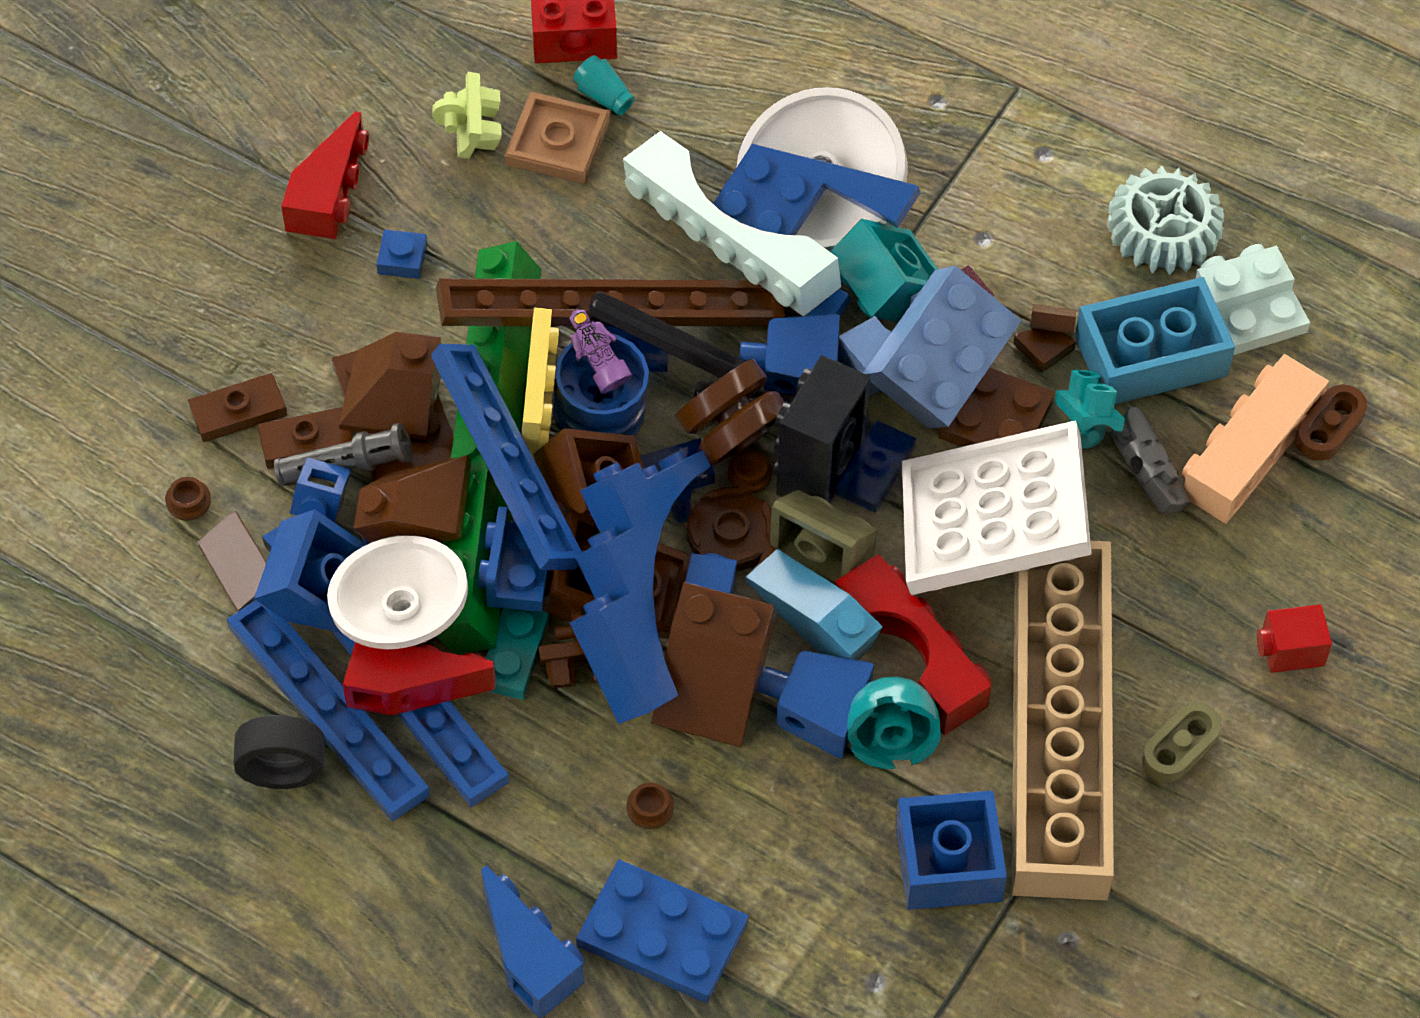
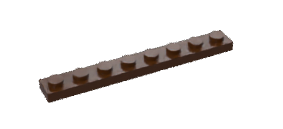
(672, 301)

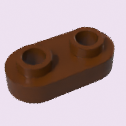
(1329, 425)

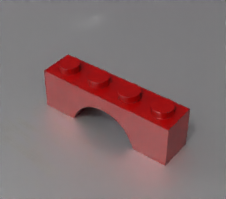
(950, 677)

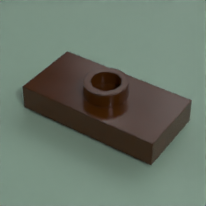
(237, 407)
(301, 434)

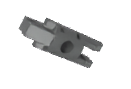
(1150, 463)

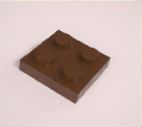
(998, 409)

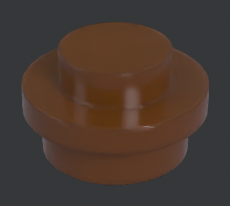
(750, 471)
(188, 499)
(650, 806)

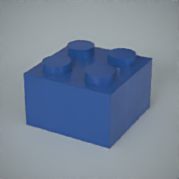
(950, 850)

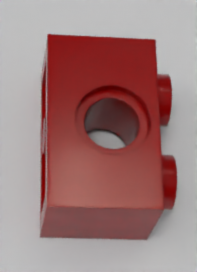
(573, 30)

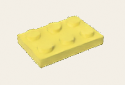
(540, 380)

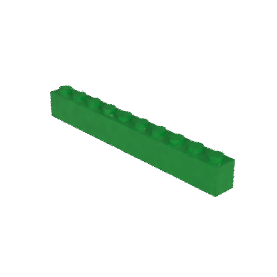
(506, 359)

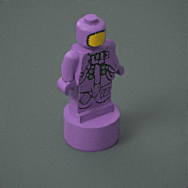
(593, 342)

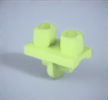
(463, 114)

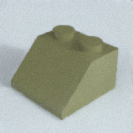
(820, 535)

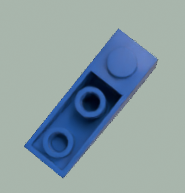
(533, 958)

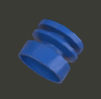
(579, 397)

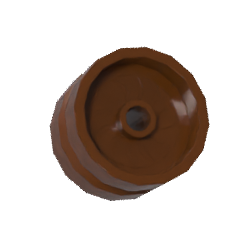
(729, 408)

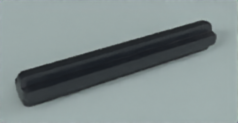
(662, 335)

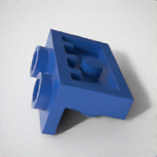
(511, 572)

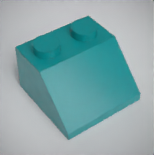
(883, 267)

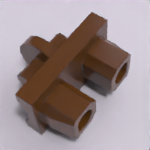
(560, 657)

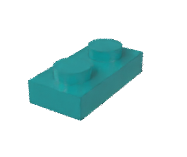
(517, 650)

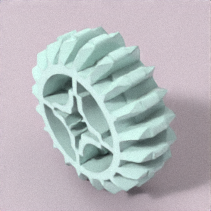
(1175, 220)

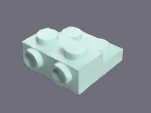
(1255, 297)

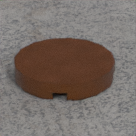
(731, 525)

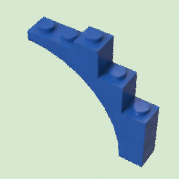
(619, 568)

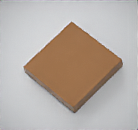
(557, 137)

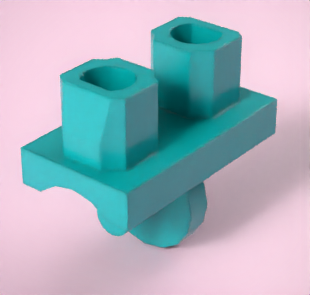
(1090, 406)

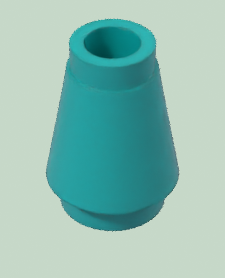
(602, 84)

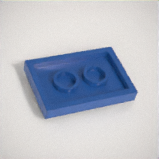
(662, 931)

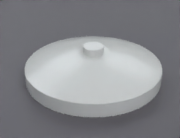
(839, 130)

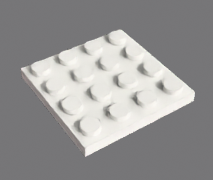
(995, 508)

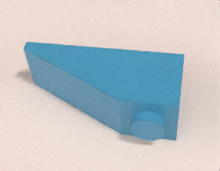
(815, 607)

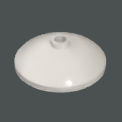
(397, 592)

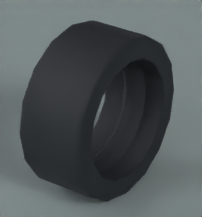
(279, 752)

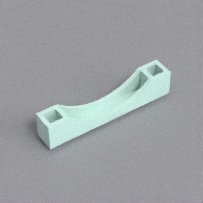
(788, 266)

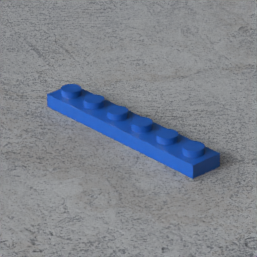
(507, 457)
(322, 701)

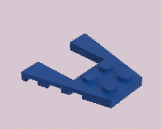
(780, 189)

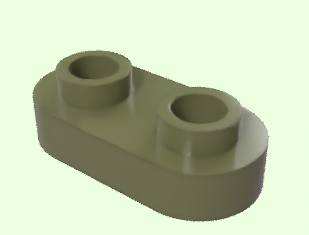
(1178, 744)

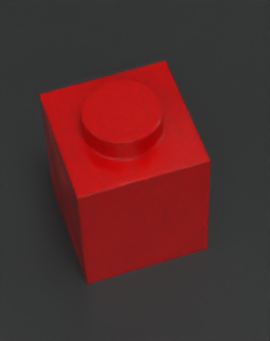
(1294, 638)

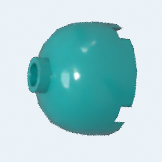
(893, 722)

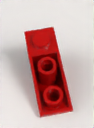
(321, 183)
(412, 678)

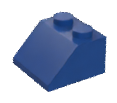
(301, 568)

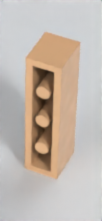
(1253, 438)

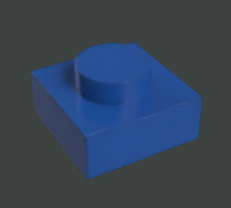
(401, 254)

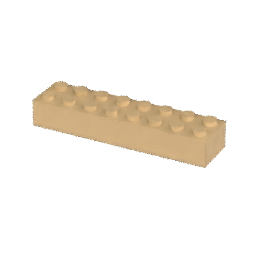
(1063, 729)

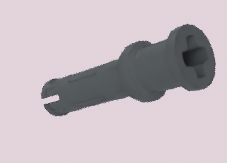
(364, 449)

